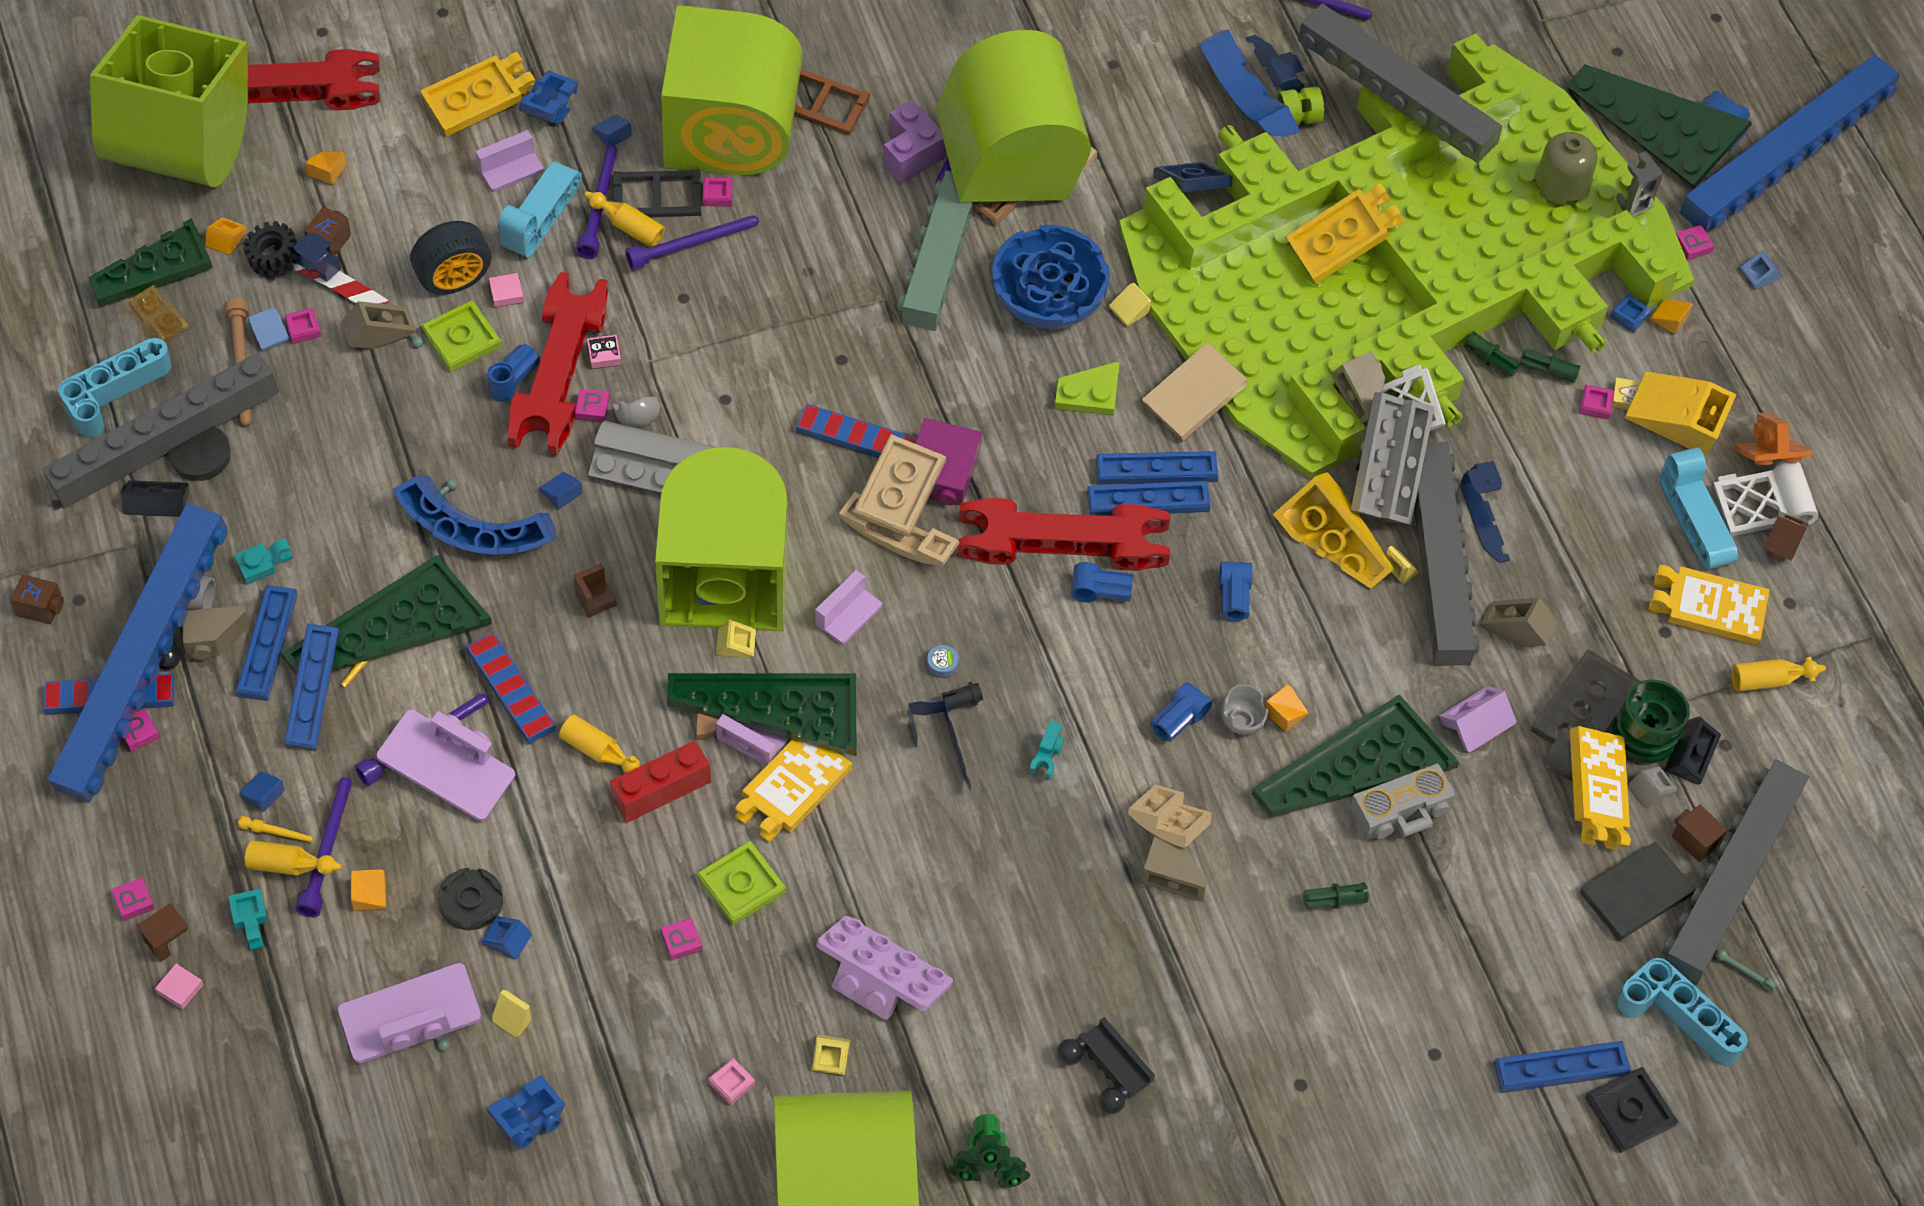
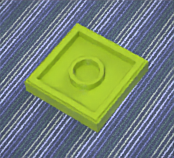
(461, 336)
(741, 882)

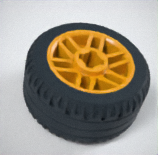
(450, 257)

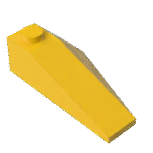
(1324, 521)

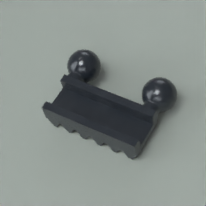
(1114, 1058)

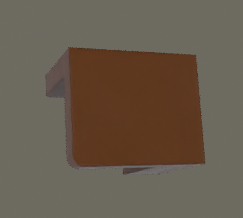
(593, 590)
(161, 929)

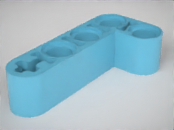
(526, 227)
(146, 363)
(1695, 509)
(1683, 1015)

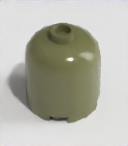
(1566, 168)

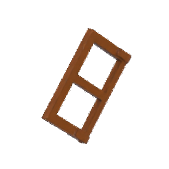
(828, 85)

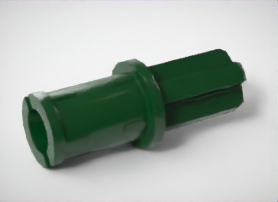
(1491, 354)
(1550, 365)
(1335, 895)

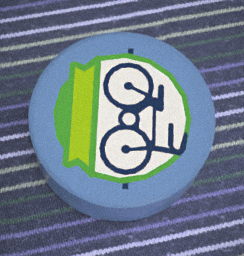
(942, 661)

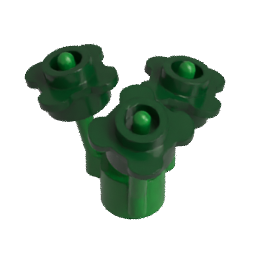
(988, 1152)

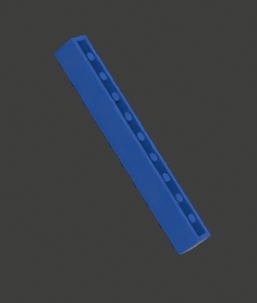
(1790, 144)
(138, 653)

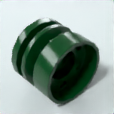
(1651, 720)

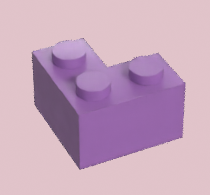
(915, 142)

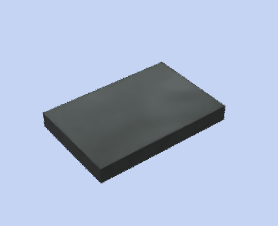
(1637, 891)

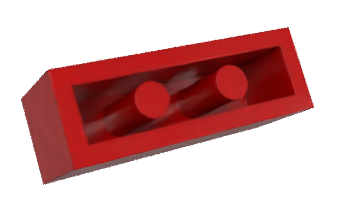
(660, 781)

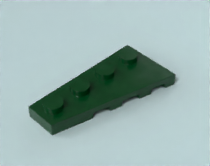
(167, 260)

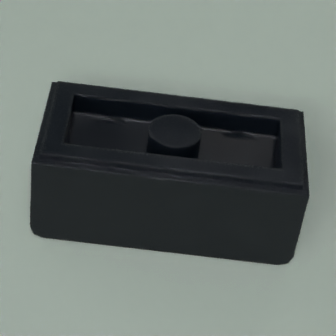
(154, 498)
(1693, 751)

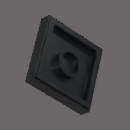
(1631, 1109)

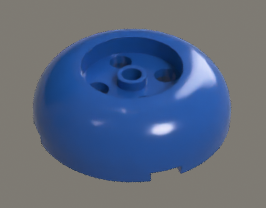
(1032, 270)

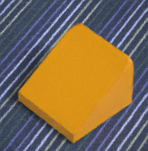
(224, 235)
(1671, 314)

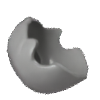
(638, 413)
(1244, 709)

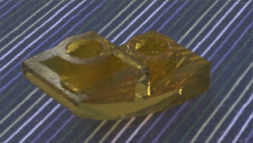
(158, 314)

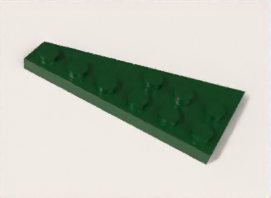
(1669, 127)
(403, 615)
(790, 705)
(1364, 755)

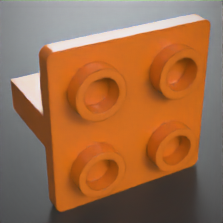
(1772, 442)

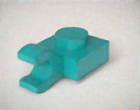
(259, 563)
(1051, 744)
(248, 912)

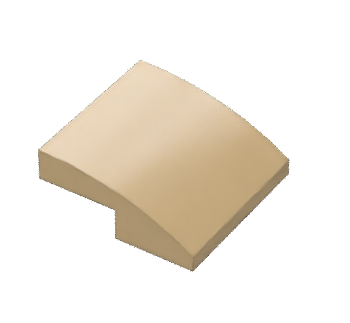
(1167, 817)

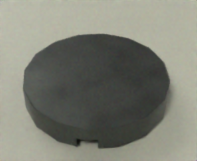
(202, 455)
(470, 899)

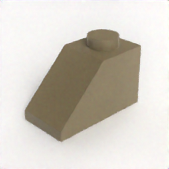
(376, 324)
(1358, 382)
(1521, 621)
(213, 630)
(1173, 870)

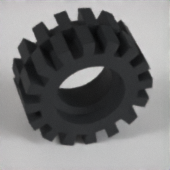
(266, 237)

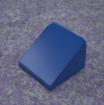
(613, 130)
(562, 489)
(262, 790)
(507, 937)

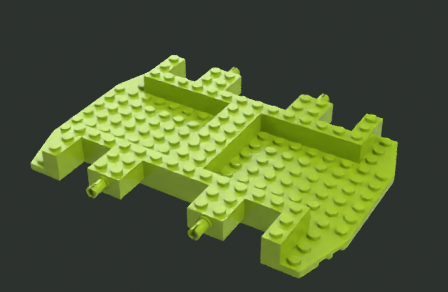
(1463, 261)

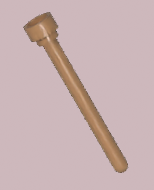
(236, 312)

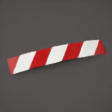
(345, 286)

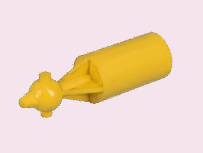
(628, 219)
(1772, 673)
(595, 743)
(286, 859)

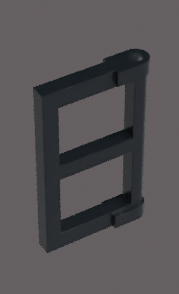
(656, 176)

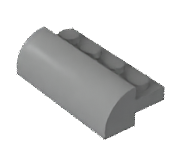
(638, 456)
(1392, 459)

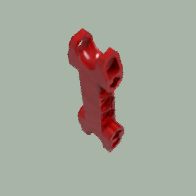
(324, 80)
(546, 404)
(1066, 534)

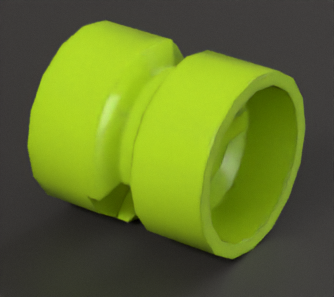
(1312, 104)

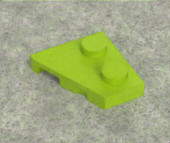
(1089, 390)

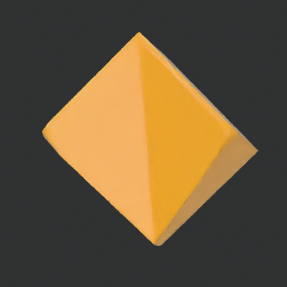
(326, 166)
(1286, 708)
(368, 889)

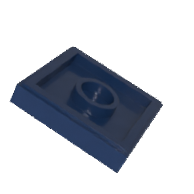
(1194, 176)

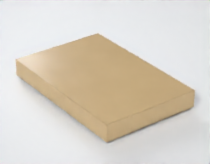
(1195, 391)
(899, 485)

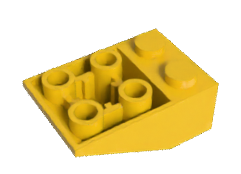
(1681, 409)

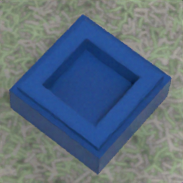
(1630, 313)

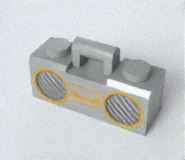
(1401, 800)

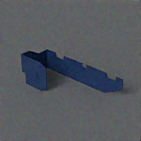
(1281, 68)
(315, 256)
(1472, 486)
(927, 708)

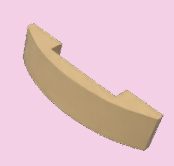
(921, 546)

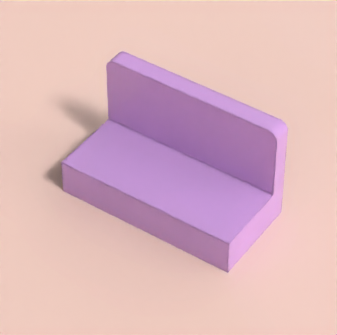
(508, 161)
(847, 609)
(1480, 717)
(751, 742)

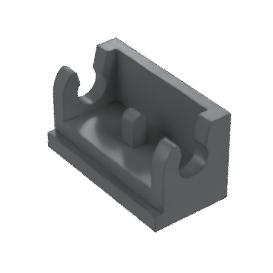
(1643, 185)

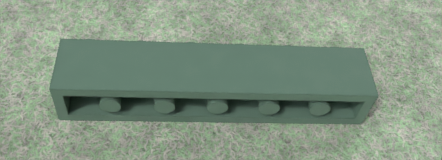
(937, 257)

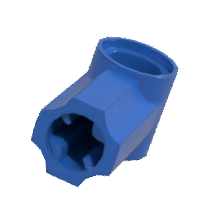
(506, 375)
(1235, 581)
(1092, 583)
(1186, 706)

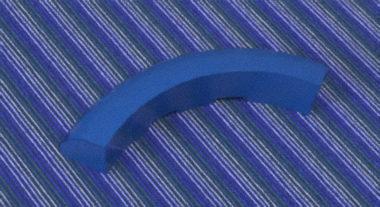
(1245, 88)
(457, 528)

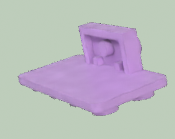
(447, 761)
(879, 971)
(409, 1013)

